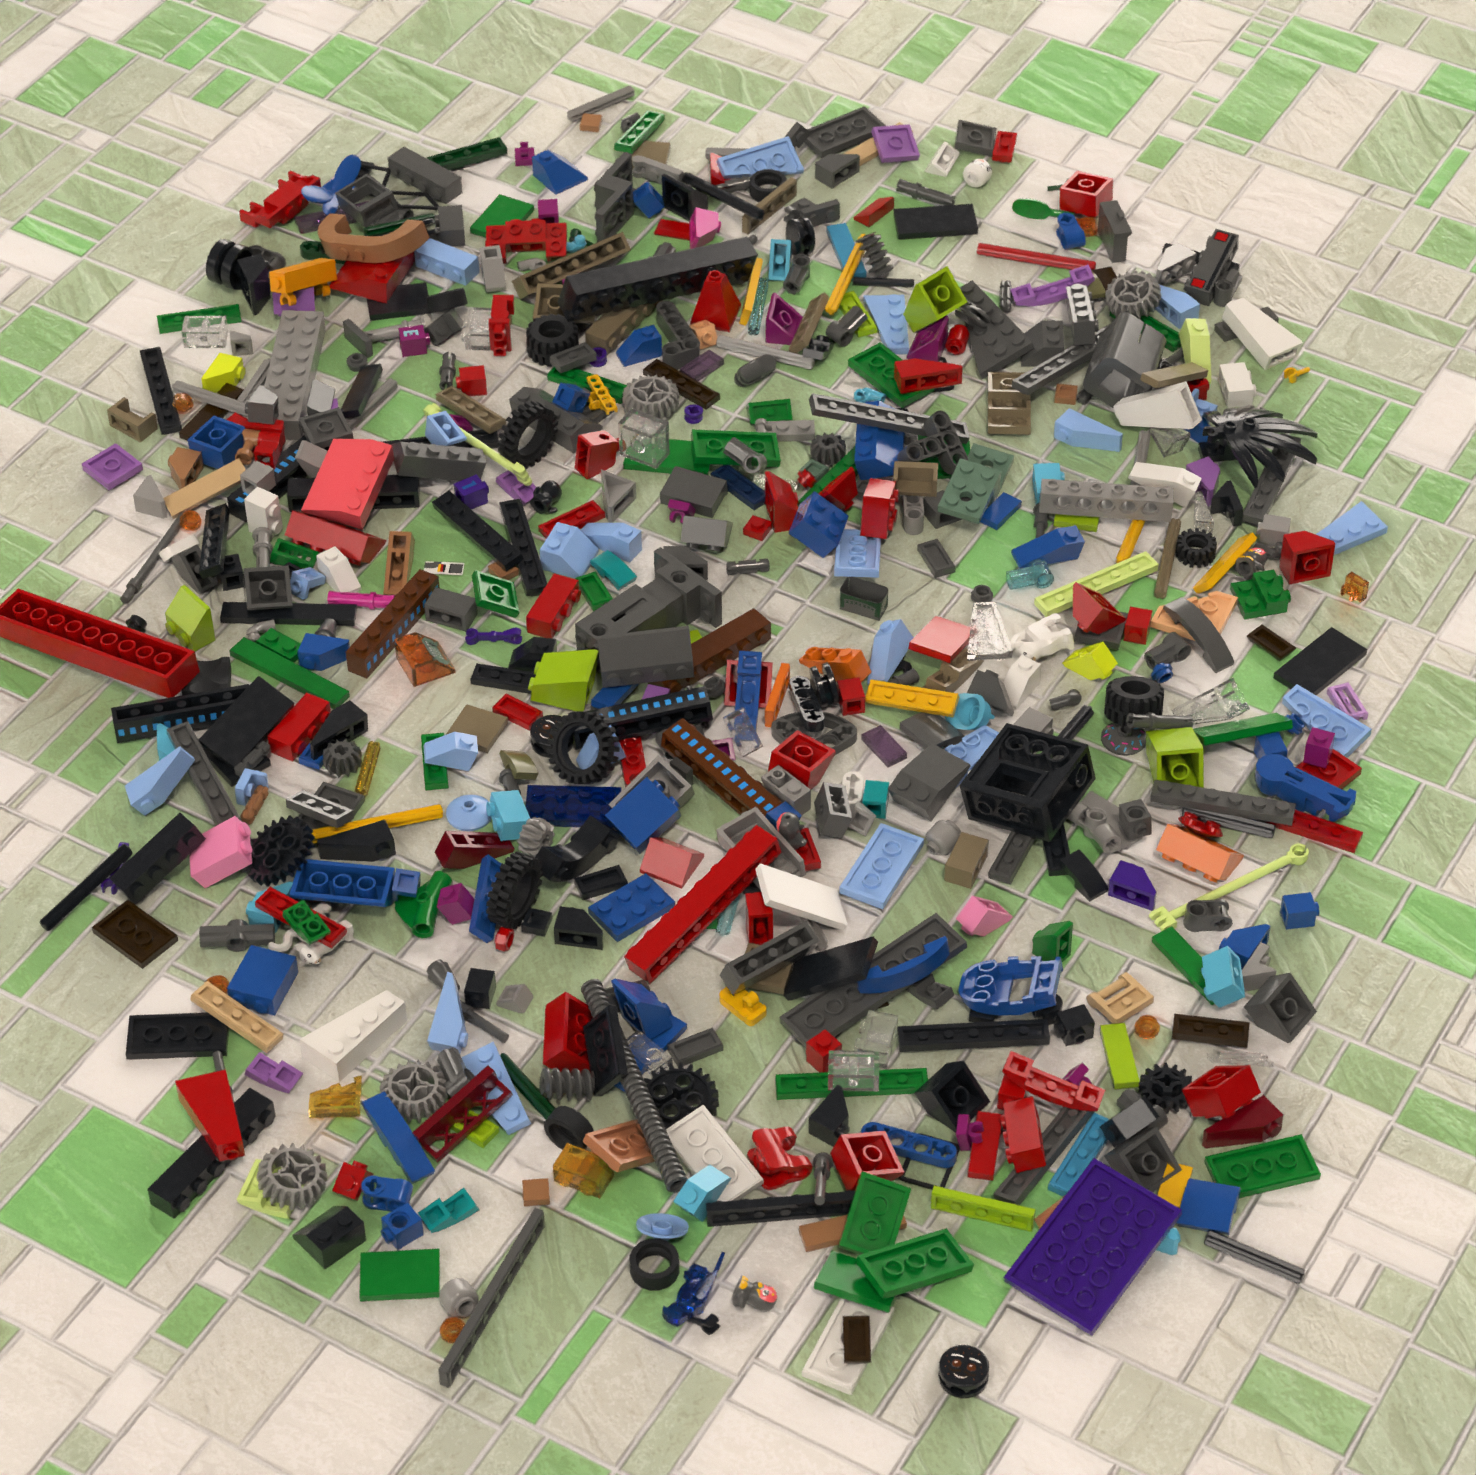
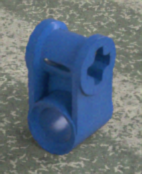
(1070, 232)
(388, 1193)

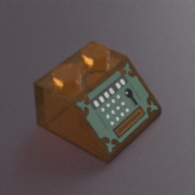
(422, 658)

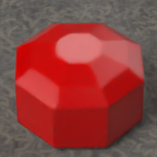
(504, 938)

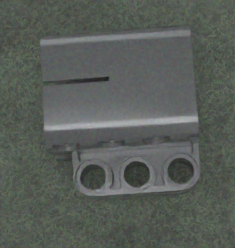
(1121, 360)

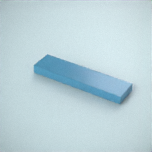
(843, 246)
(1086, 1147)

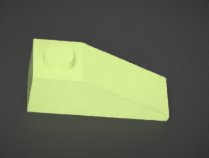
(1196, 343)

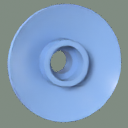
(468, 813)
(662, 1226)

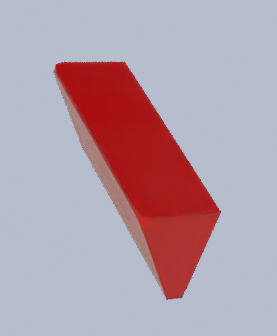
(716, 175)
(875, 211)

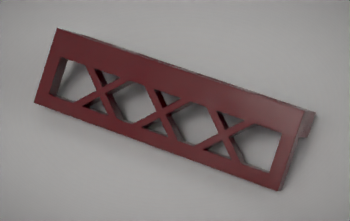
(456, 1108)

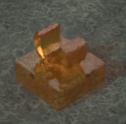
(1355, 587)

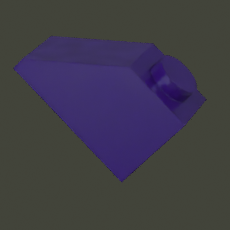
(1132, 886)

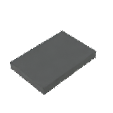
(337, 795)

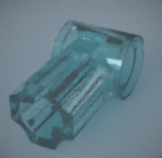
(1036, 574)

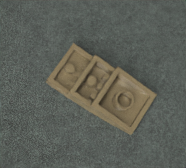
(1007, 408)

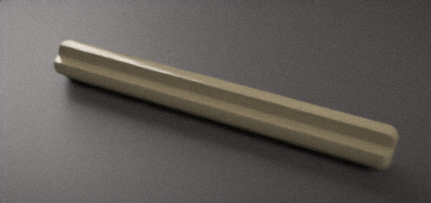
(1167, 558)

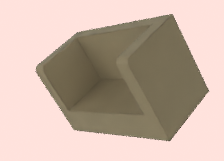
(130, 423)
(916, 478)
(966, 860)

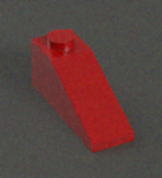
(922, 374)

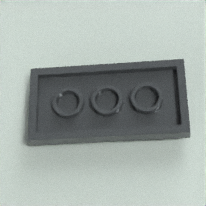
(842, 132)

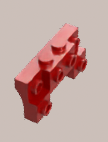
(282, 203)
(528, 236)

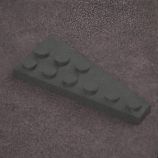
(1000, 340)

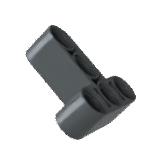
(936, 444)

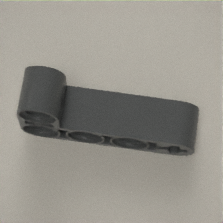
(683, 343)

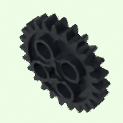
(280, 850)
(679, 1099)

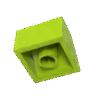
(190, 620)

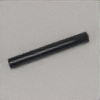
(893, 282)

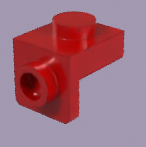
(350, 1179)

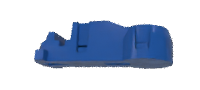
(1279, 778)

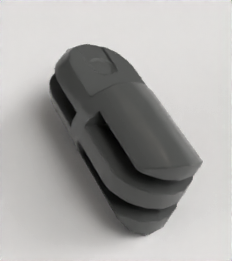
(973, 314)
(755, 370)

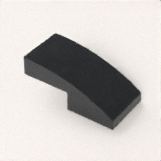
(1086, 877)

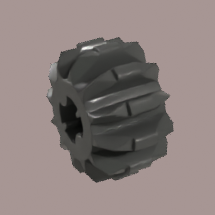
(827, 449)
(342, 758)

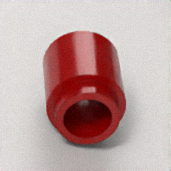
(957, 339)

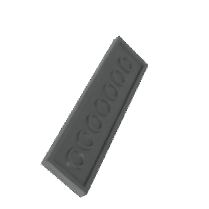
(845, 1005)

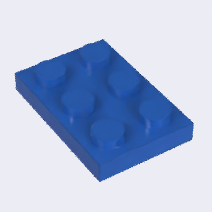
(631, 907)

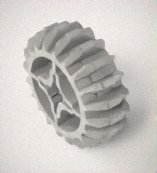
(1133, 294)
(652, 396)
(415, 1089)
(286, 1183)

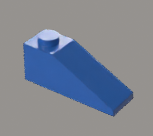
(1053, 547)

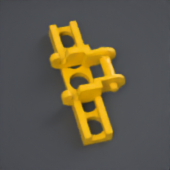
(598, 393)

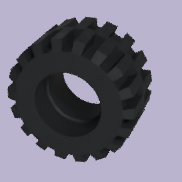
(549, 336)
(1133, 696)

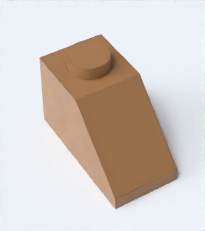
(185, 466)

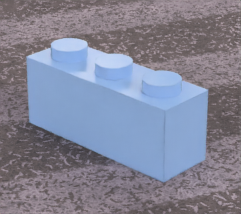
(447, 261)

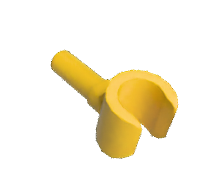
(1293, 374)

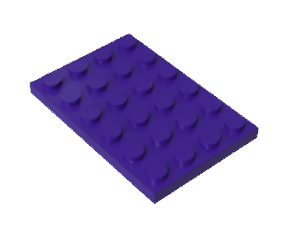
(1092, 1246)

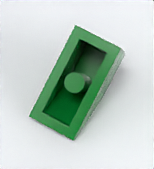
(1053, 941)

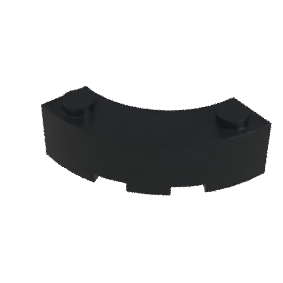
(581, 854)

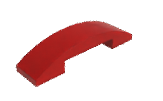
(1052, 1088)

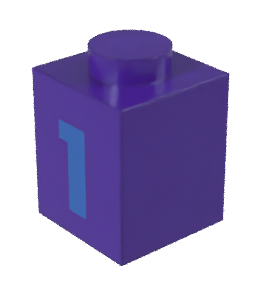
(472, 491)

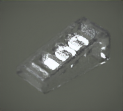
(1202, 515)

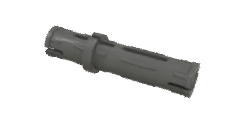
(920, 191)
(1151, 721)

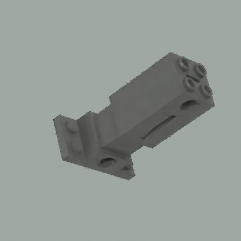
(670, 598)

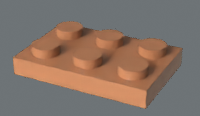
(620, 1146)

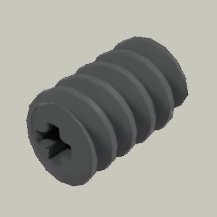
(875, 255)
(567, 1083)

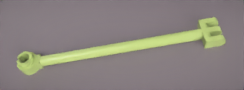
(517, 469)
(1295, 856)

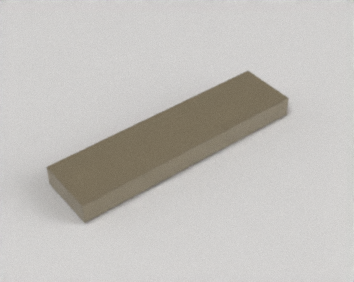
(771, 204)
(808, 323)
(1174, 375)
(470, 409)

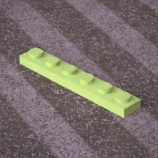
(1100, 581)

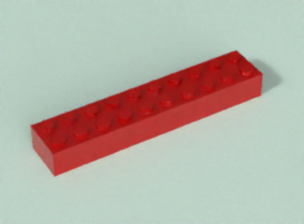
(97, 644)

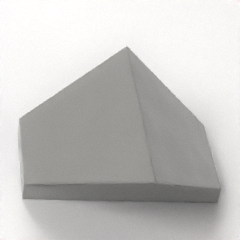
(616, 494)

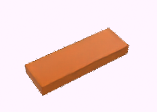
(777, 694)

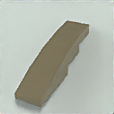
(953, 674)

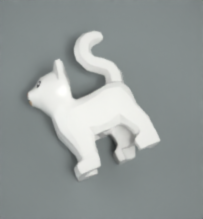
(1042, 638)
(311, 953)

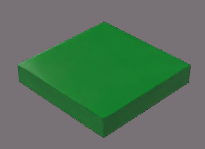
(495, 593)

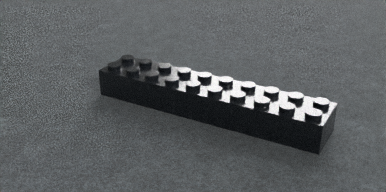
(654, 278)

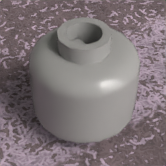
(942, 837)
(458, 1298)

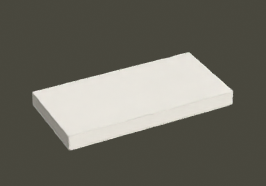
(801, 897)
(702, 1142)
(827, 1358)

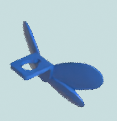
(325, 195)

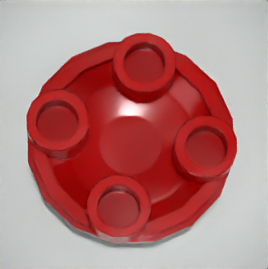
(1207, 829)

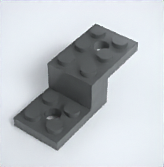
(614, 198)

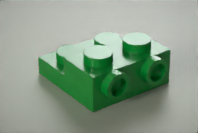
(1261, 595)

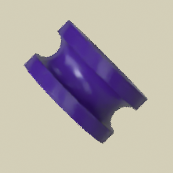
(601, 357)
(693, 414)

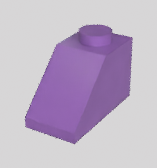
(1209, 473)

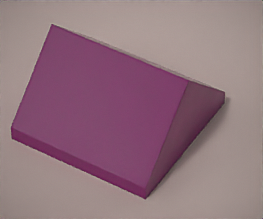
(781, 321)
(930, 341)

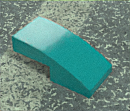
(614, 569)
(445, 1214)

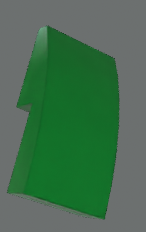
(305, 922)

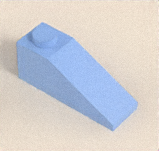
(1177, 306)
(1085, 432)
(616, 537)
(888, 649)
(157, 782)
(448, 1024)

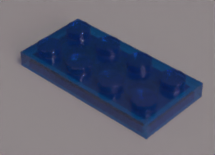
(569, 804)

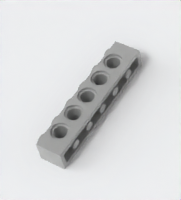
(1106, 500)

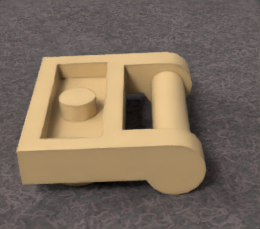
(1123, 1004)

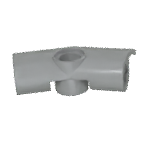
(1101, 823)

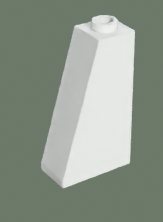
(1260, 334)
(1160, 408)

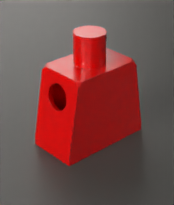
(595, 452)

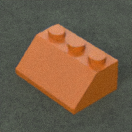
(1198, 853)

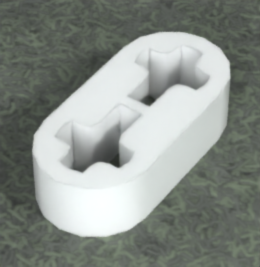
(178, 547)
(856, 791)

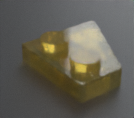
(337, 1100)

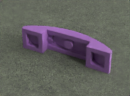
(1051, 292)

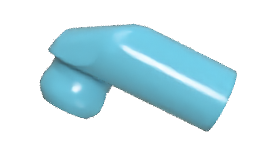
(576, 245)
(867, 394)

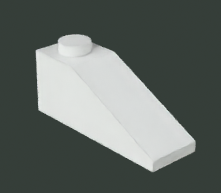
(1182, 481)

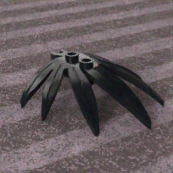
(1257, 425)

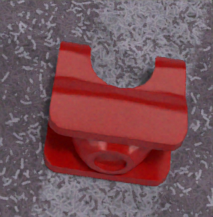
(773, 1161)

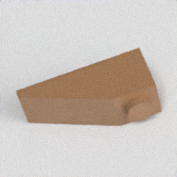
(399, 561)

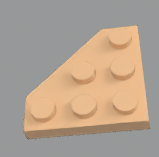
(1215, 606)

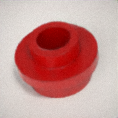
(806, 478)

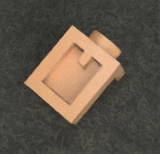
(705, 332)

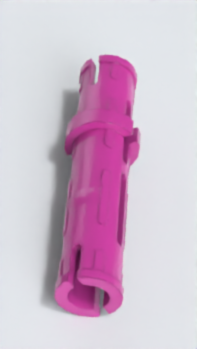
(361, 600)

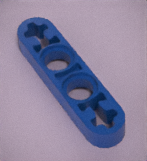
(913, 1139)

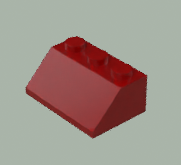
(565, 1034)

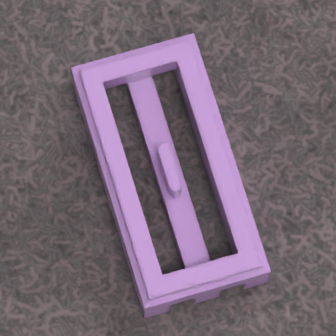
(1343, 703)

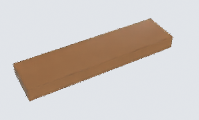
(826, 1233)

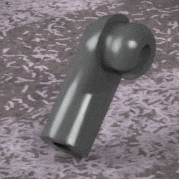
(627, 122)
(1270, 552)
(1072, 698)

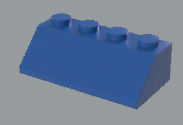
(877, 449)
(344, 883)

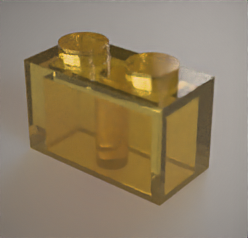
(582, 1171)

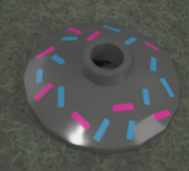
(1123, 740)

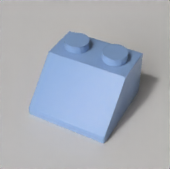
(567, 551)

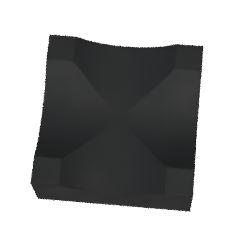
(212, 676)

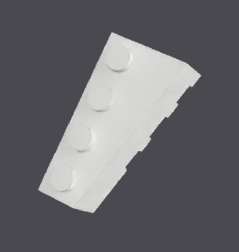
(354, 1035)

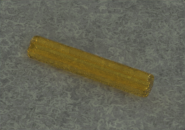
(367, 768)

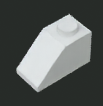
(337, 571)
(1022, 680)

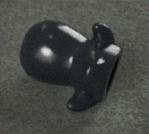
(546, 496)

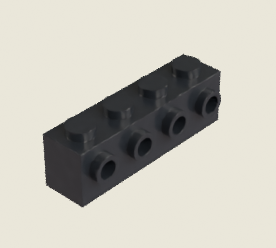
(157, 858)

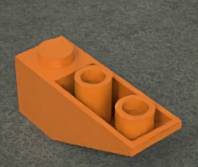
(844, 662)

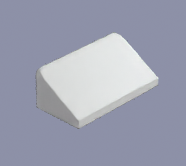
(942, 160)

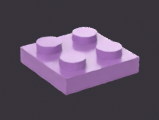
(895, 143)
(112, 466)

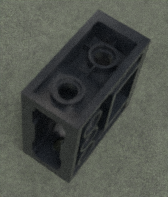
(1026, 789)

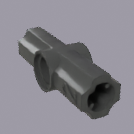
(236, 935)

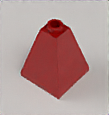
(717, 302)

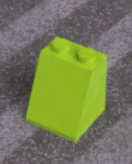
(933, 299)
(564, 679)
(1176, 756)

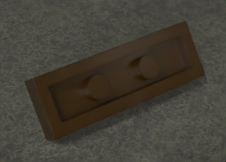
(1210, 1030)

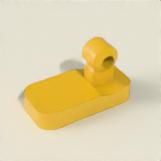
(743, 1005)

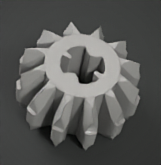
(535, 835)

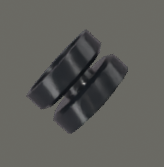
(223, 264)

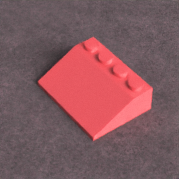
(349, 481)

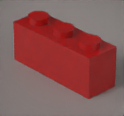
(553, 606)
(299, 727)
(1023, 1135)

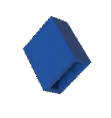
(643, 814)
(263, 979)

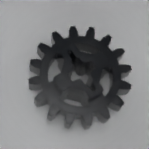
(1164, 1087)

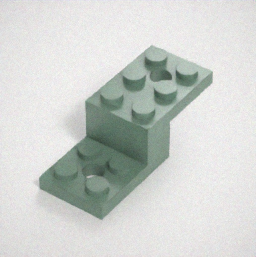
(977, 482)

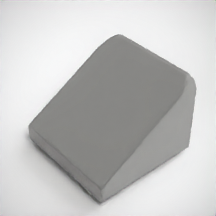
(240, 344)
(861, 818)
(515, 998)

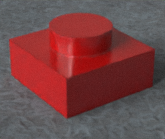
(757, 528)

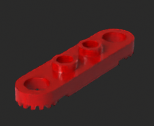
(634, 761)

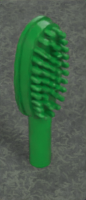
(1035, 209)

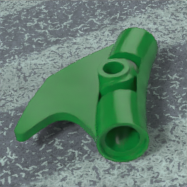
(422, 911)

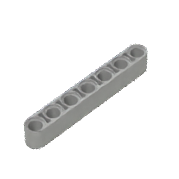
(912, 505)

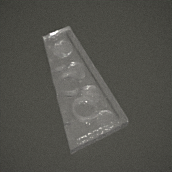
(987, 634)

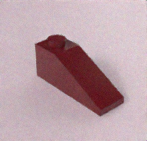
(467, 849)
(1249, 1125)

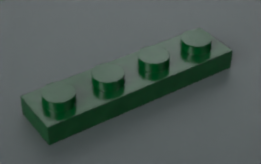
(470, 154)

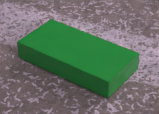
(593, 590)

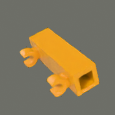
(302, 276)

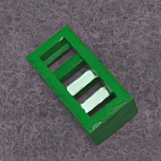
(284, 550)

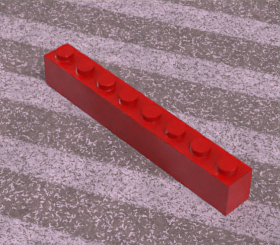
(702, 904)

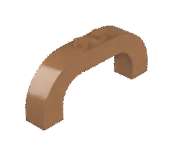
(340, 245)

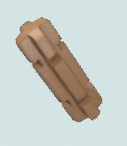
(254, 804)

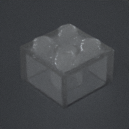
(643, 438)

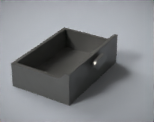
(1113, 230)
(698, 489)

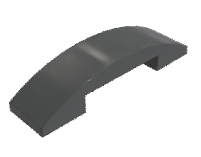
(1203, 632)

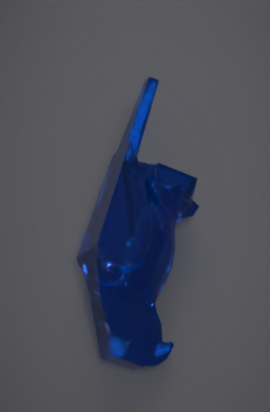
(692, 1294)

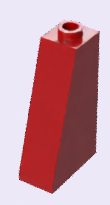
(212, 1110)

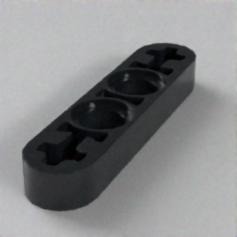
(806, 704)

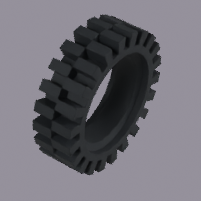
(515, 428)
(560, 747)
(514, 890)

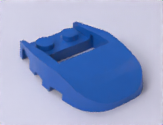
(989, 984)

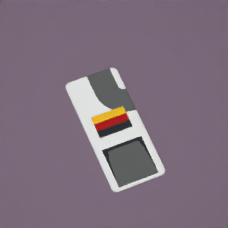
(445, 568)

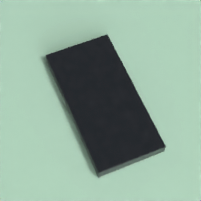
(935, 221)
(1321, 662)
(246, 722)
(831, 968)
(175, 1036)

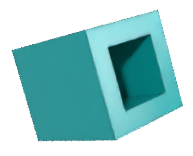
(876, 797)

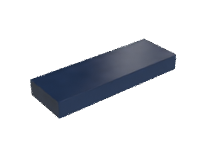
(741, 486)

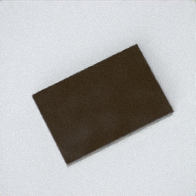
(135, 934)

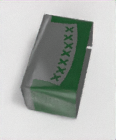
(855, 597)

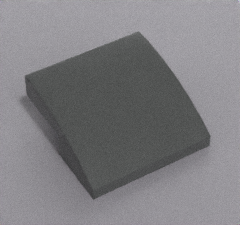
(930, 729)

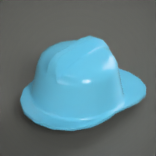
(970, 712)

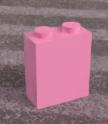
(222, 852)

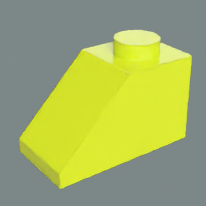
(223, 370)
(1091, 661)

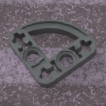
(836, 723)

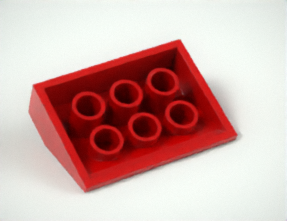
(372, 280)

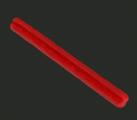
(1033, 257)

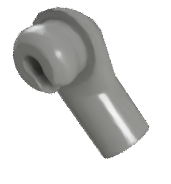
(530, 264)
(260, 627)

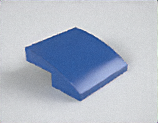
(1208, 1206)

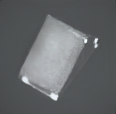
(1169, 439)
(742, 732)

